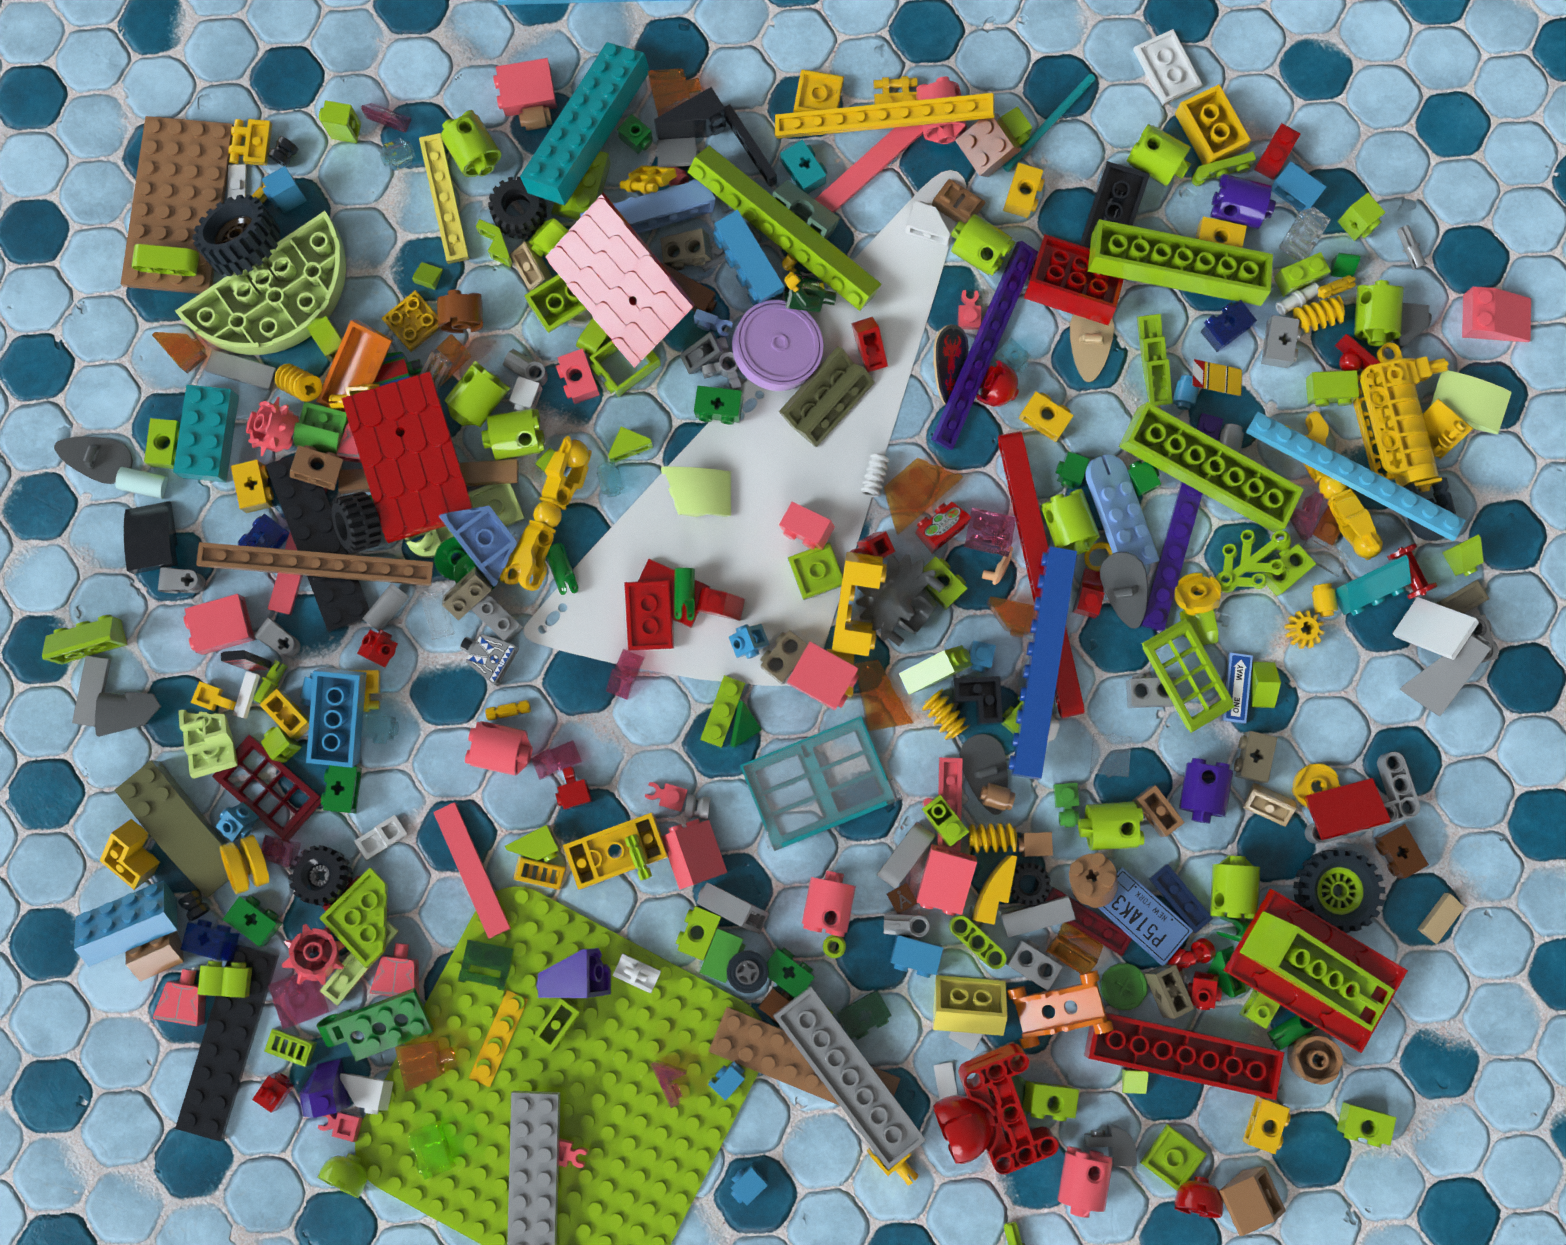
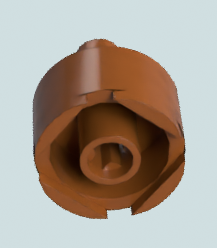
(460, 312)

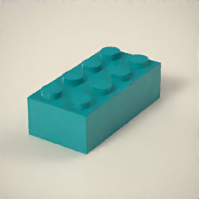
(206, 433)

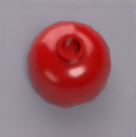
(999, 385)
(1199, 1198)

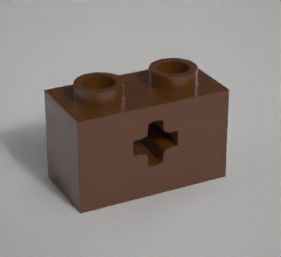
(1410, 859)

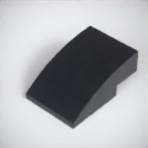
(149, 538)

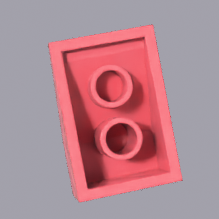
(1496, 315)

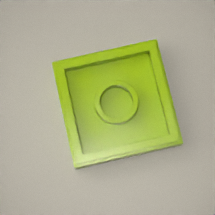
(816, 571)
(1173, 1157)

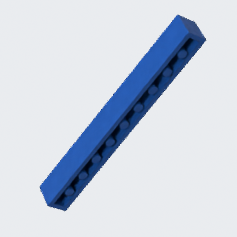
(1043, 663)

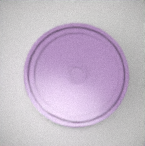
(777, 346)

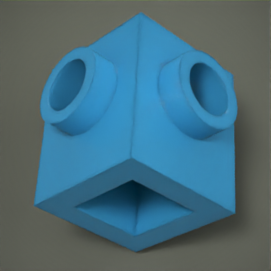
(744, 641)
(237, 821)

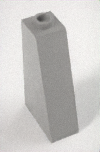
(1445, 677)

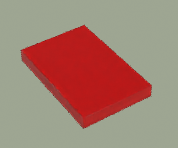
(655, 571)
(649, 615)
(1347, 809)

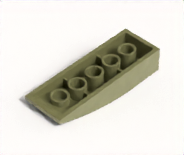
(175, 825)

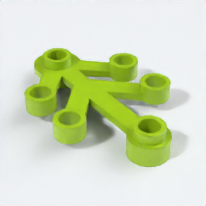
(1251, 563)

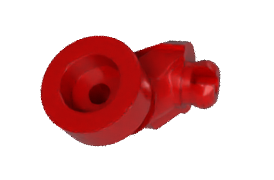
(1201, 951)

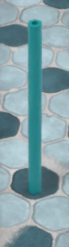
(1049, 122)

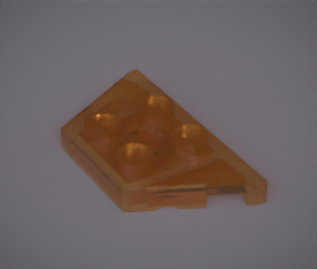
(916, 491)

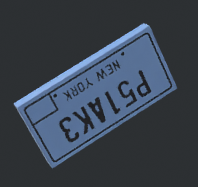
(1146, 918)

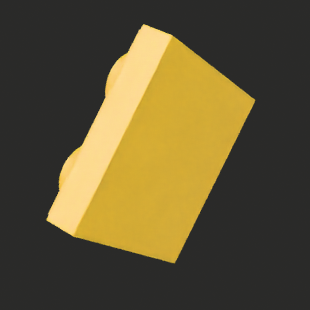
(412, 321)

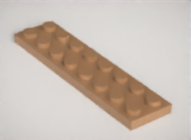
(773, 1053)

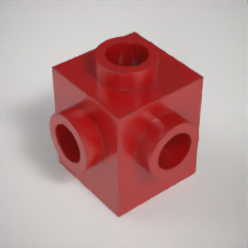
(378, 647)
(1204, 990)

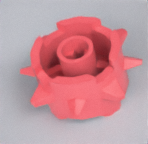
(271, 427)
(309, 942)

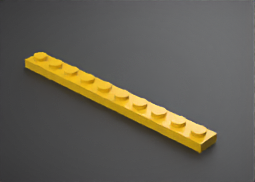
(885, 115)

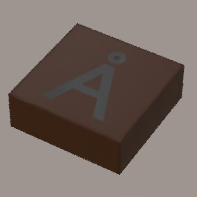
(902, 898)

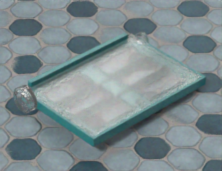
(818, 783)

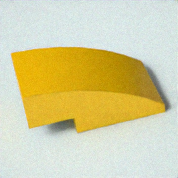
(995, 890)

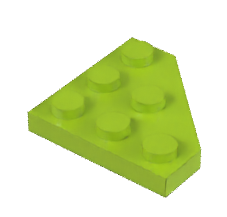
(361, 918)

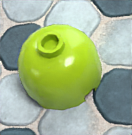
(344, 1174)

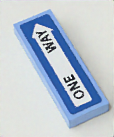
(1238, 686)

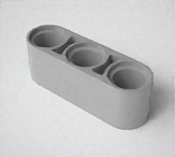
(905, 855)

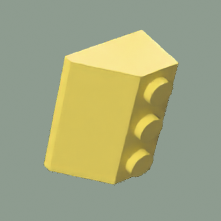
(970, 1005)

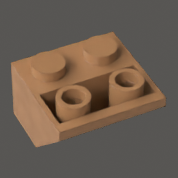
(155, 956)
(1252, 1200)

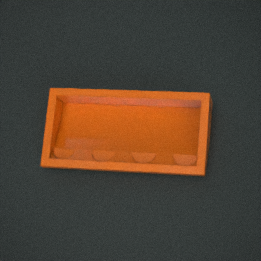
(356, 361)

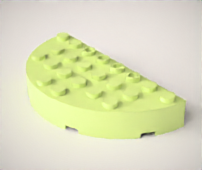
(278, 299)

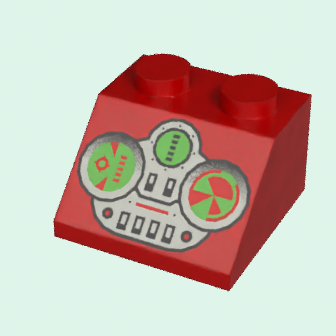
(942, 526)

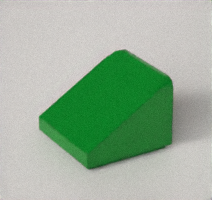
(1344, 265)

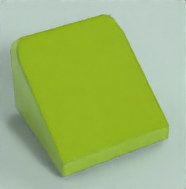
(427, 275)
(1134, 1081)

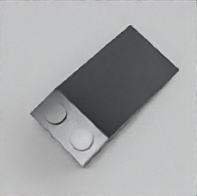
(1115, 198)

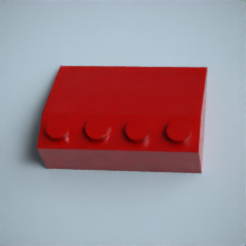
(1063, 282)

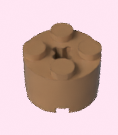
(1085, 870)
(1327, 1063)

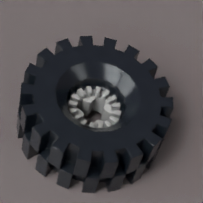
(306, 876)

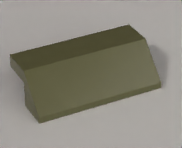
(826, 396)

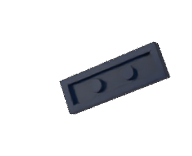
(1180, 898)

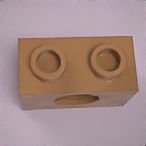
(325, 477)
(1158, 811)

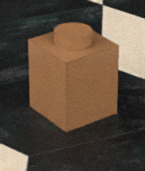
(1035, 844)

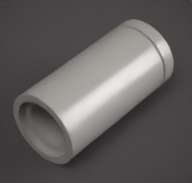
(385, 607)

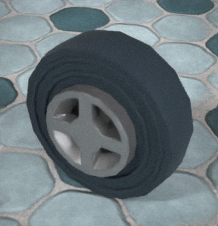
(741, 980)

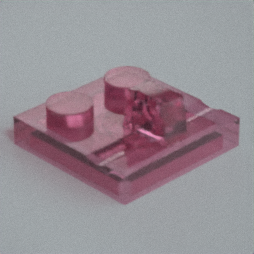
(990, 532)
(297, 1002)

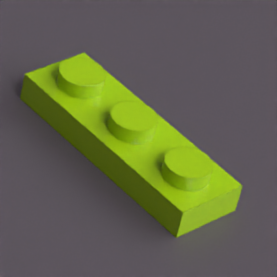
(722, 711)

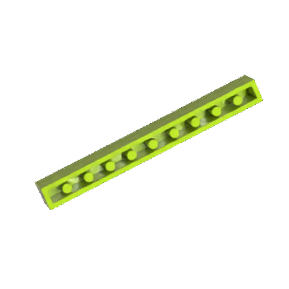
(784, 227)

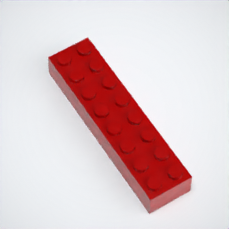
(1187, 1055)

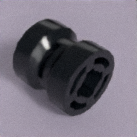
(283, 151)
(194, 905)

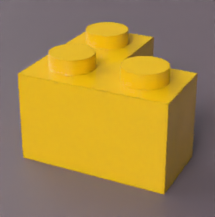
(126, 855)

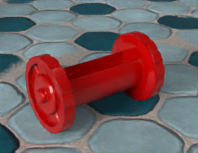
(1418, 581)

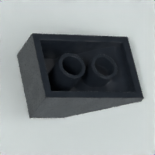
(695, 118)

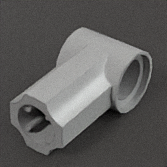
(524, 366)
(902, 925)

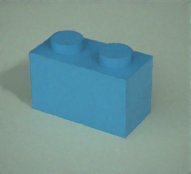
(1298, 187)
(283, 190)
(916, 955)

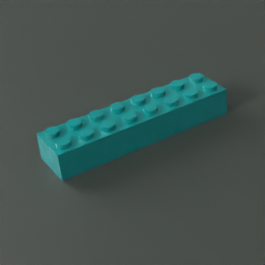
(585, 123)

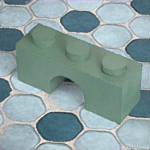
(807, 208)

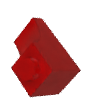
(869, 344)
(1089, 595)

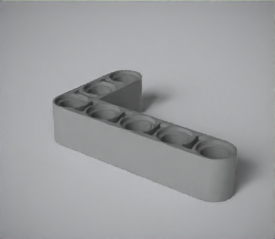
(1395, 797)

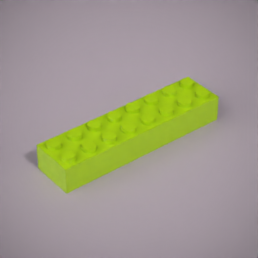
(1180, 262)
(1211, 467)

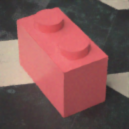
(806, 526)

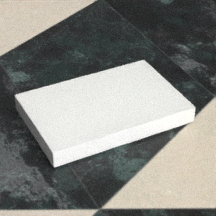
(1168, 67)
(1435, 628)

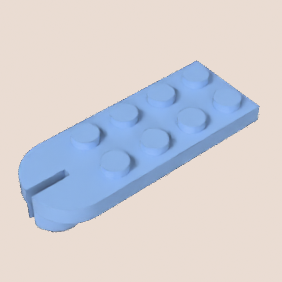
(1119, 508)

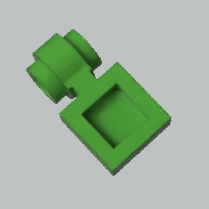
(1067, 797)

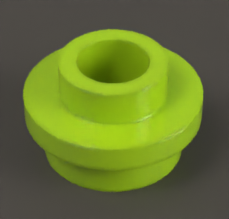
(841, 949)

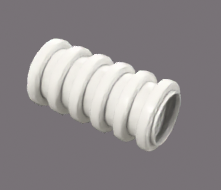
(875, 475)

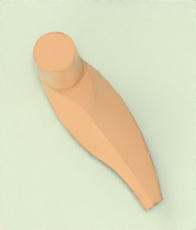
(1000, 570)

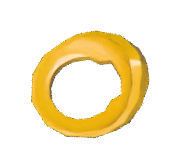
(1100, 545)

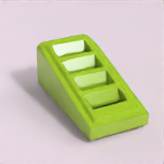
(294, 1058)

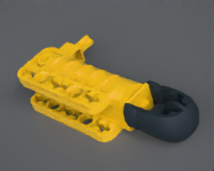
(1401, 427)

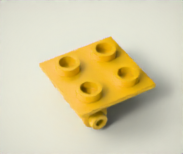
(1444, 428)

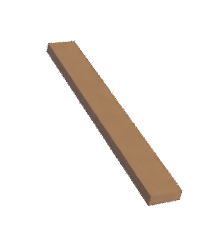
(474, 475)

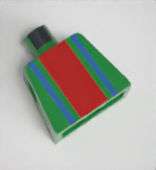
(397, 368)

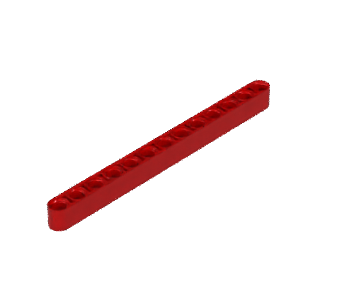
(1033, 544)

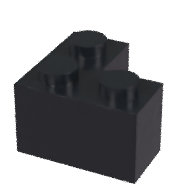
(984, 693)

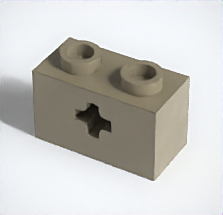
(1263, 747)
(1169, 991)

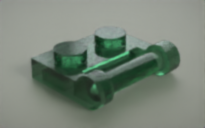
(486, 956)

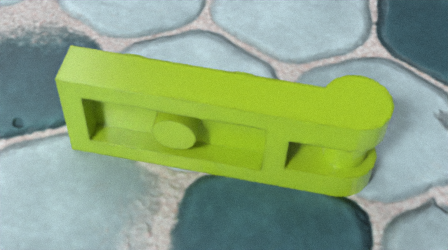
(1239, 164)

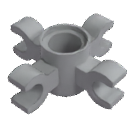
(717, 368)

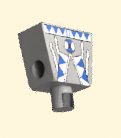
(489, 656)

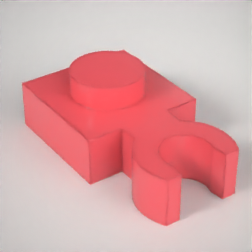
(969, 315)
(671, 796)
(344, 1126)
(568, 1154)

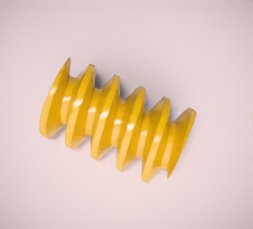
(1320, 313)
(298, 382)
(944, 715)
(992, 837)

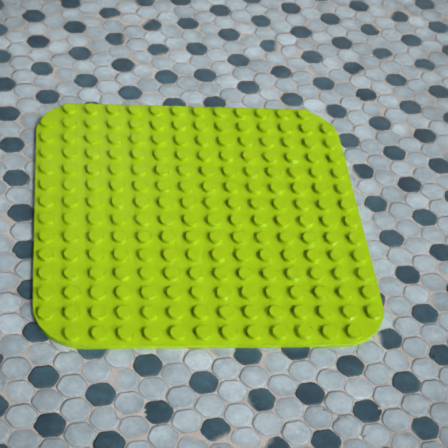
(641, 1152)

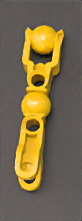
(557, 492)
(1349, 513)

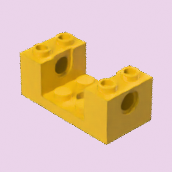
(852, 635)
(591, 858)

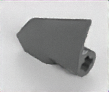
(123, 711)

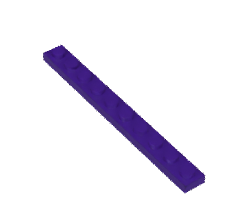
(984, 345)
(1176, 542)

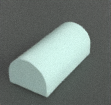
(141, 482)

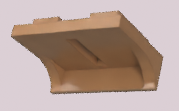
(950, 195)

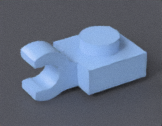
(709, 321)

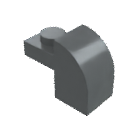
(1119, 1144)

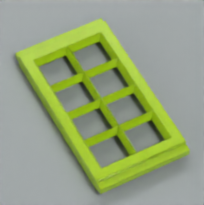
(1209, 713)

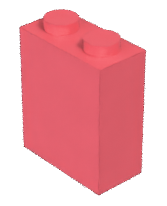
(524, 86)
(218, 624)
(823, 676)
(693, 853)
(946, 880)

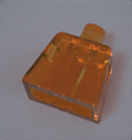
(671, 88)
(422, 1062)

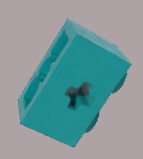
(799, 155)

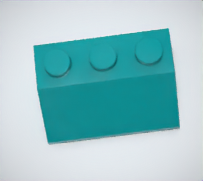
(1374, 586)

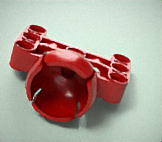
(975, 1120)

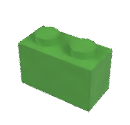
(721, 951)

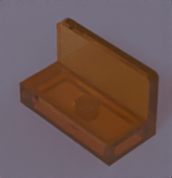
(1075, 948)

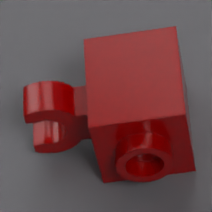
(875, 544)
(574, 792)
(273, 1091)

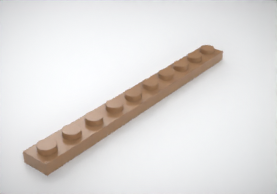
(314, 564)

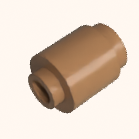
(535, 117)
(997, 797)

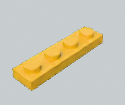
(498, 1029)

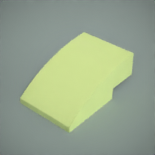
(1474, 400)

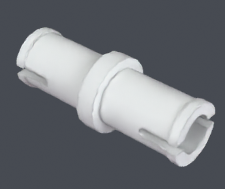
(1297, 299)

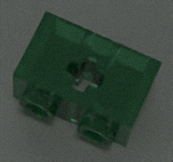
(870, 1002)

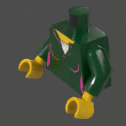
(803, 291)

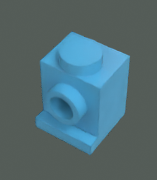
(727, 1080)

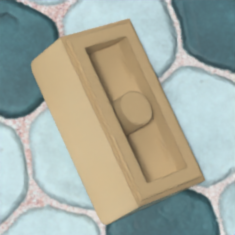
(530, 266)
(1270, 804)
(1441, 917)

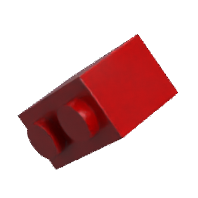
(1277, 151)

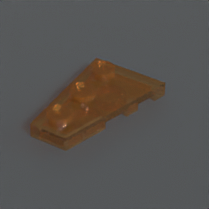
(879, 700)

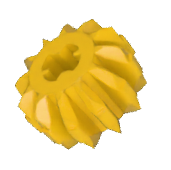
(1300, 621)

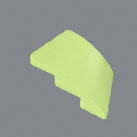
(699, 490)
(207, 743)

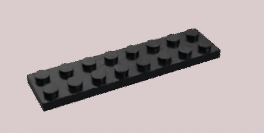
(313, 530)
(225, 1050)

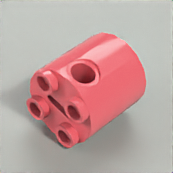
(941, 132)
(499, 748)
(832, 897)
(1085, 1181)

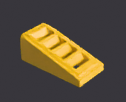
(537, 881)

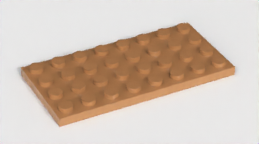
(176, 183)

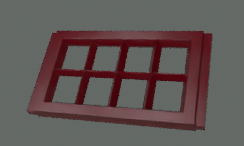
(299, 816)

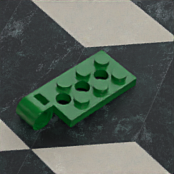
(339, 1027)

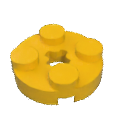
(1197, 603)
(1311, 774)

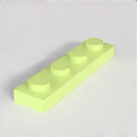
(346, 979)

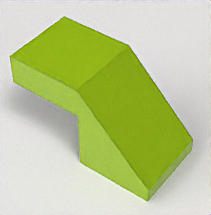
(498, 249)

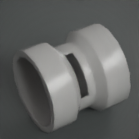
(702, 808)

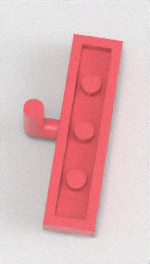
(951, 790)

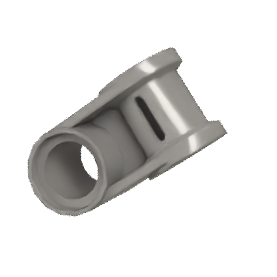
(178, 580)
(275, 637)

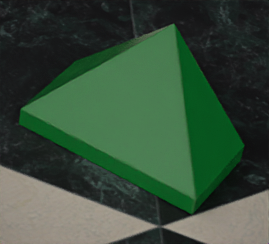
(744, 726)
(1228, 983)

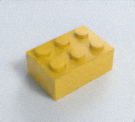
(1212, 126)

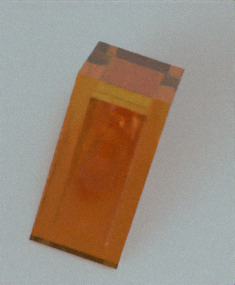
(182, 349)
(455, 352)
(1012, 615)

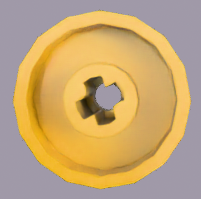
(249, 862)

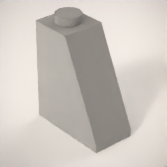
(732, 908)

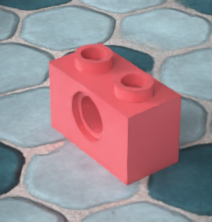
(577, 363)

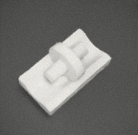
(636, 973)

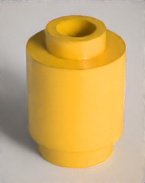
(1324, 600)

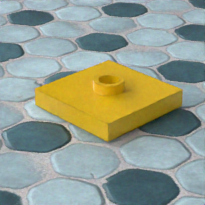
(818, 91)

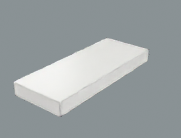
(237, 180)
(246, 695)

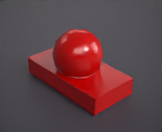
(1354, 355)

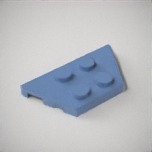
(482, 538)

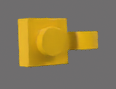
(210, 696)

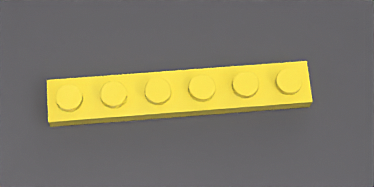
(444, 198)

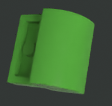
(320, 428)

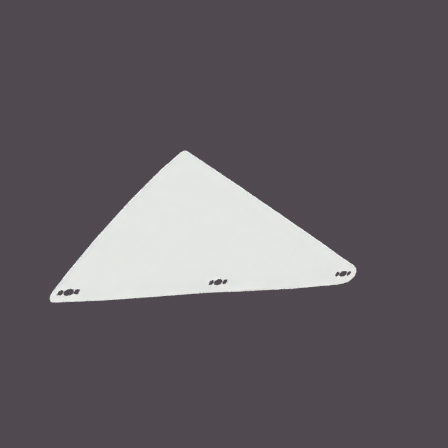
(768, 472)

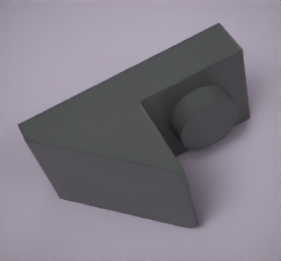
(701, 353)

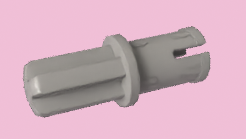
(1411, 247)

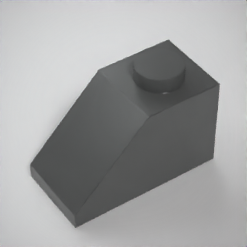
(1414, 321)

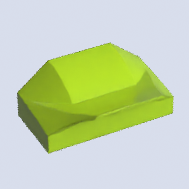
(1203, 625)

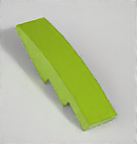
(1154, 360)

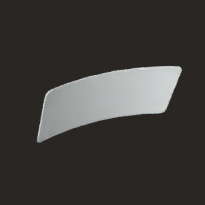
(945, 1080)

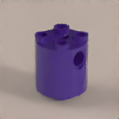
(1242, 201)
(1203, 798)

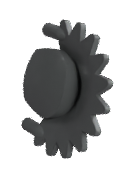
(901, 599)

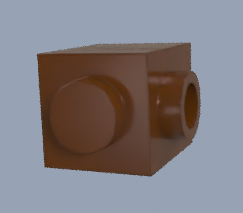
(774, 1002)

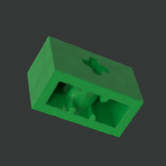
(709, 397)
(345, 800)
(240, 918)
(793, 985)

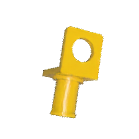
(350, 391)
(901, 1168)

